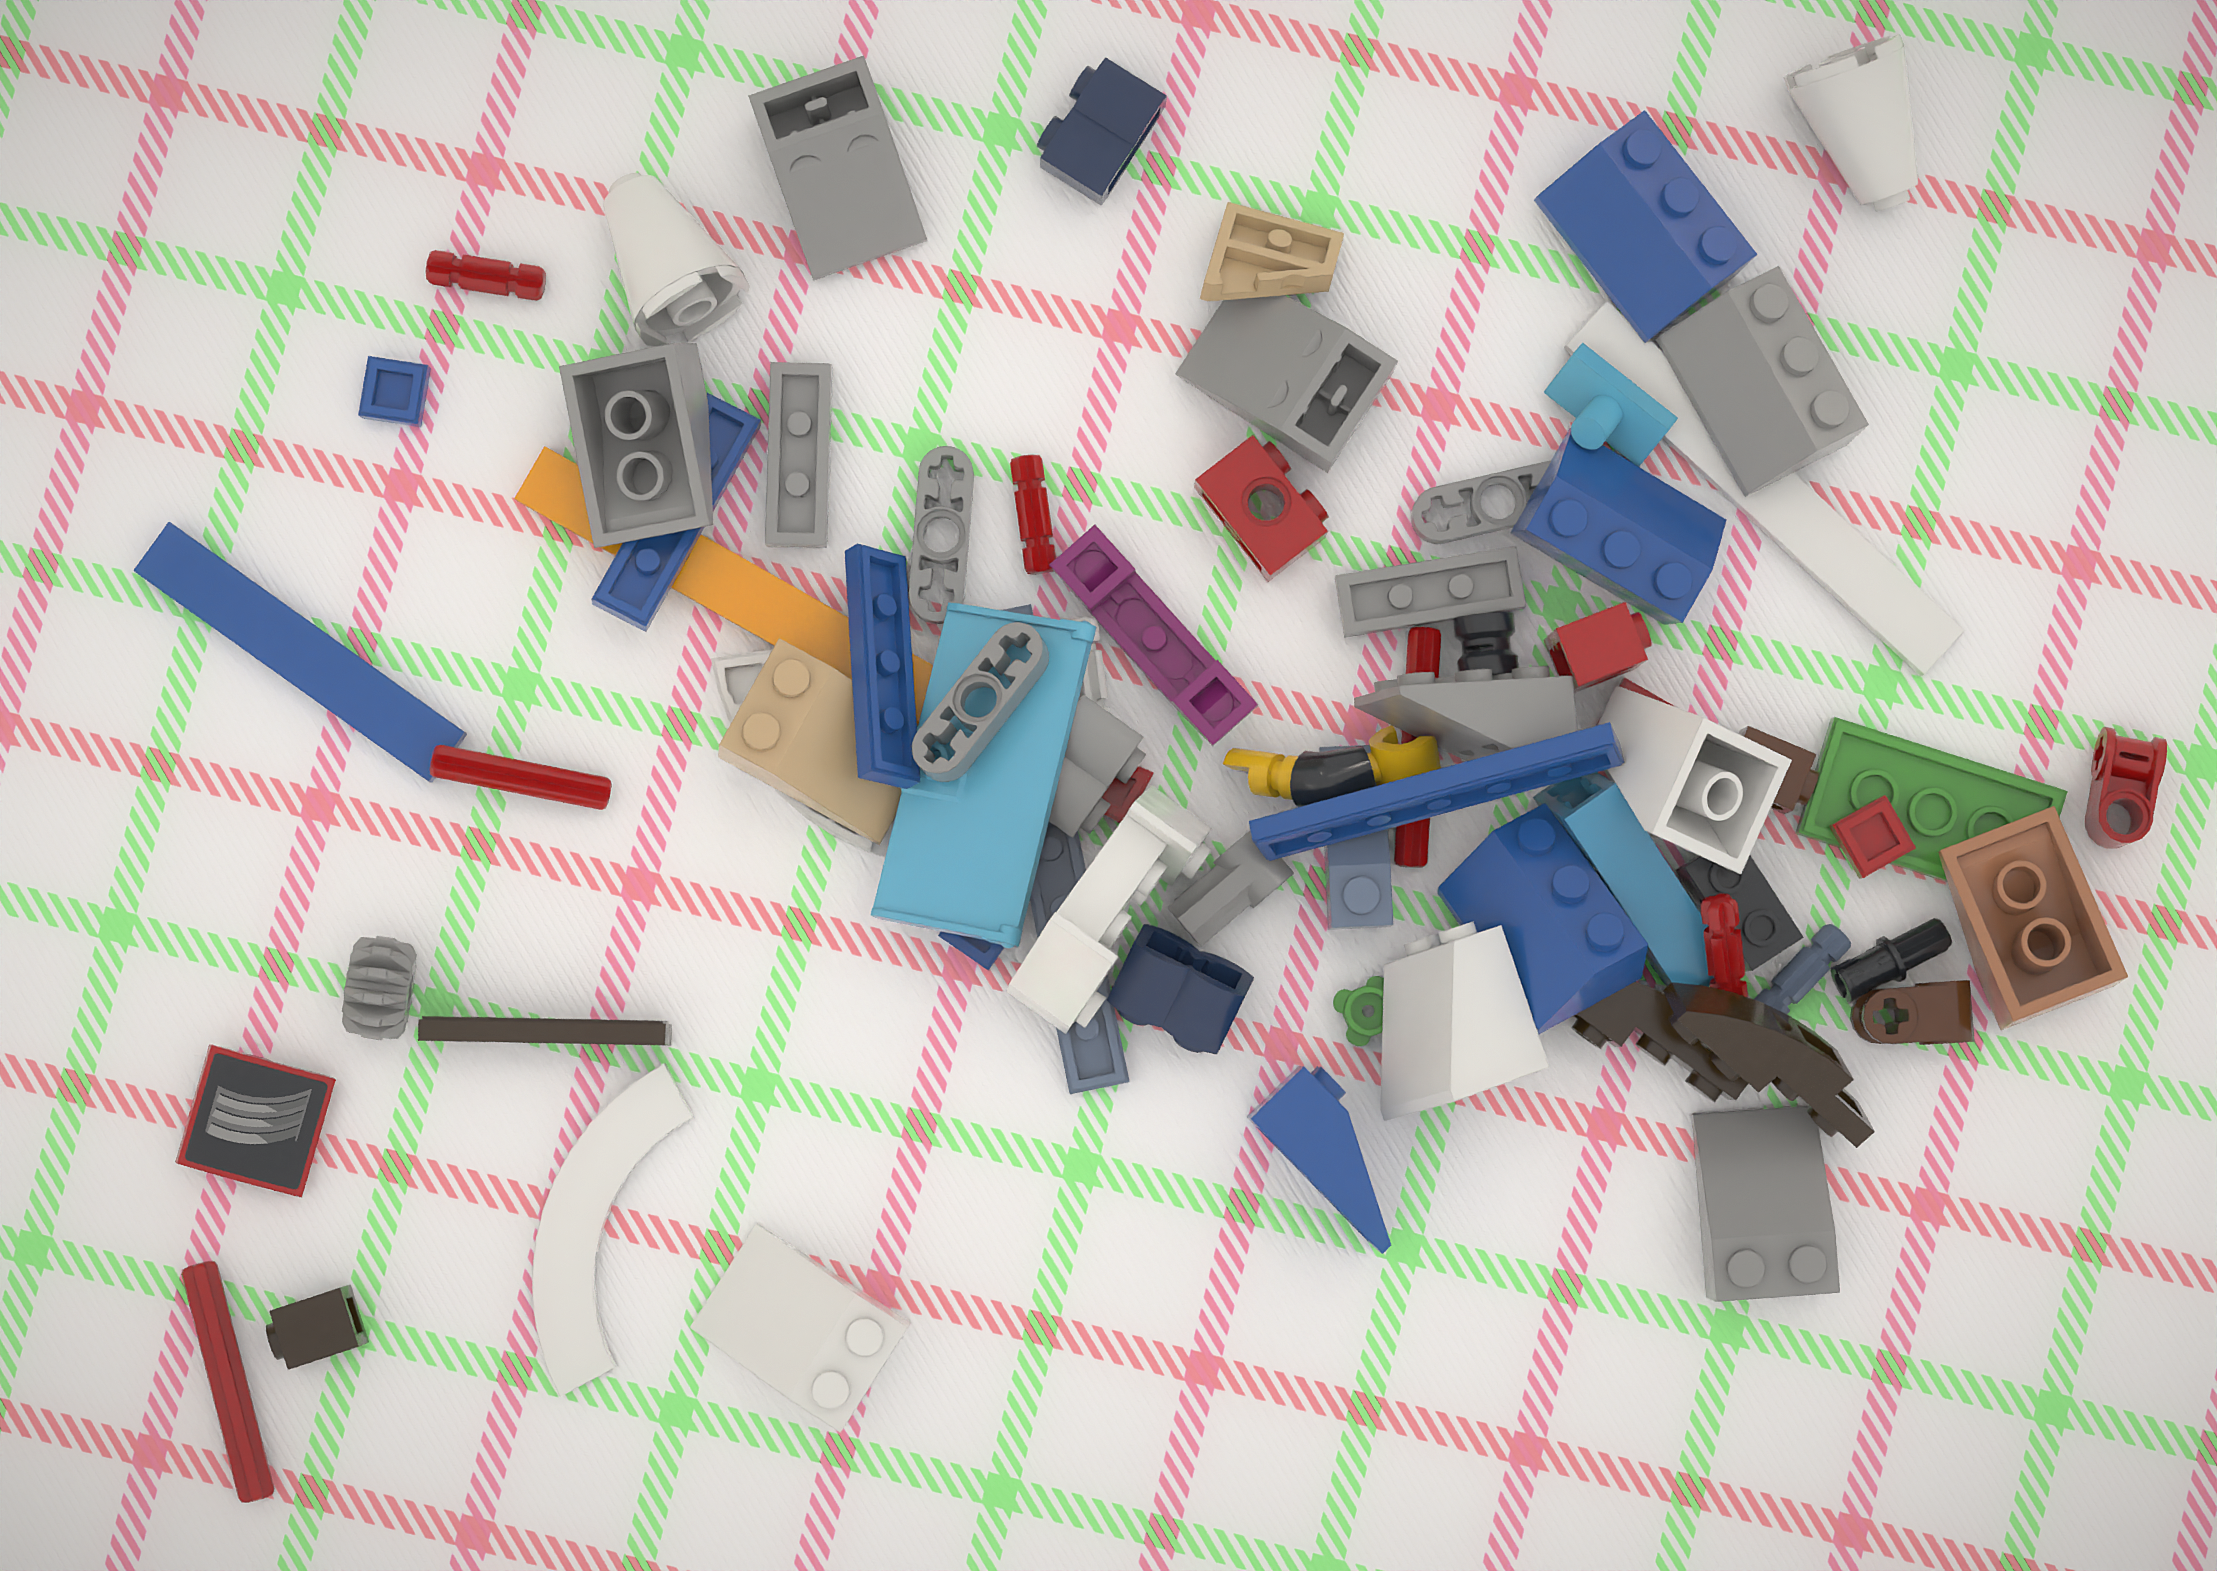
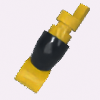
(1335, 772)

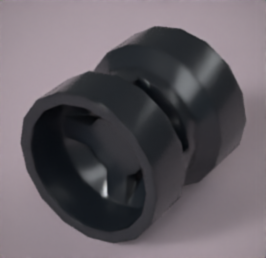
(1482, 632)

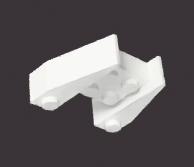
(1073, 950)

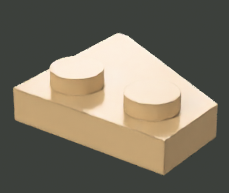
(1269, 256)

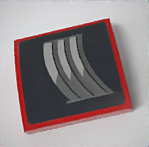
(255, 1120)

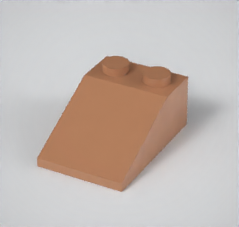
(2030, 918)

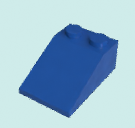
(1318, 1138)

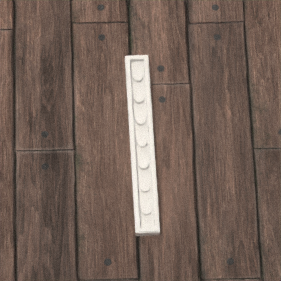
(1785, 509)

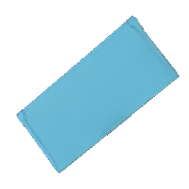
(972, 845)

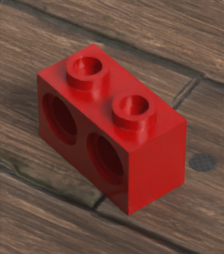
(1599, 646)

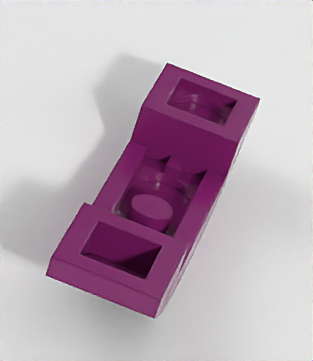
(1153, 636)

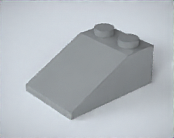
(641, 442)
(1764, 1205)

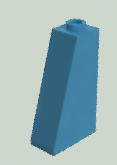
(1634, 873)

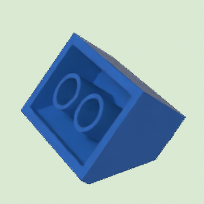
(1645, 226)
(1622, 530)
(1555, 912)

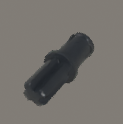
(1890, 959)

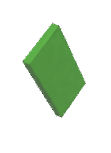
(1932, 792)

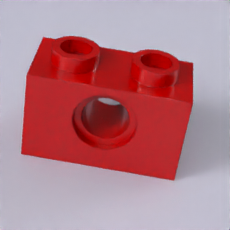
(1267, 543)

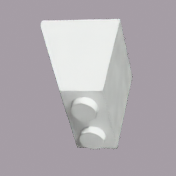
(1693, 777)
(1454, 1021)

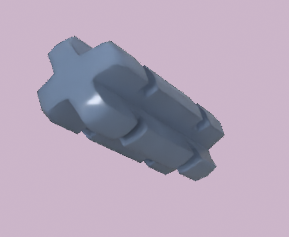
(1805, 969)

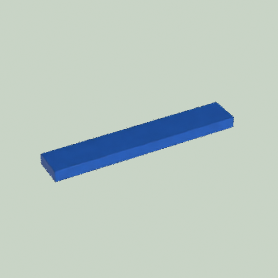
(297, 649)
(1437, 792)

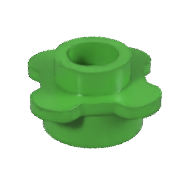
(1351, 1004)

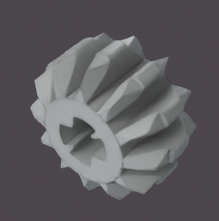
(379, 988)

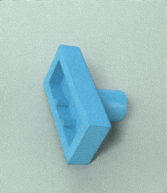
(1608, 407)

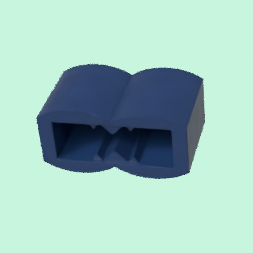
(1101, 130)
(1179, 989)

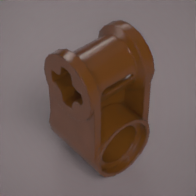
(1923, 1014)

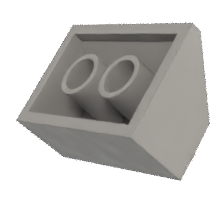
(1762, 381)

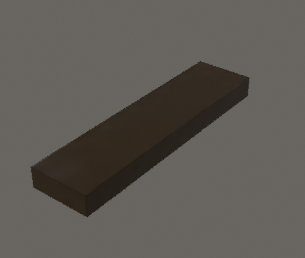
(544, 1030)

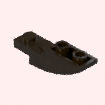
(1647, 1013)
(1770, 1047)

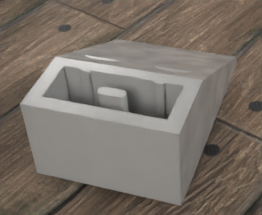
(838, 167)
(1289, 373)
(1476, 710)

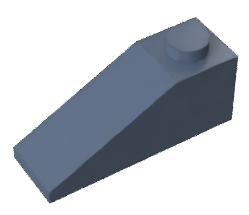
(1358, 879)

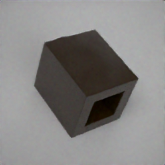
(316, 1327)

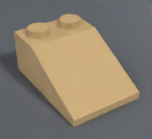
(802, 741)

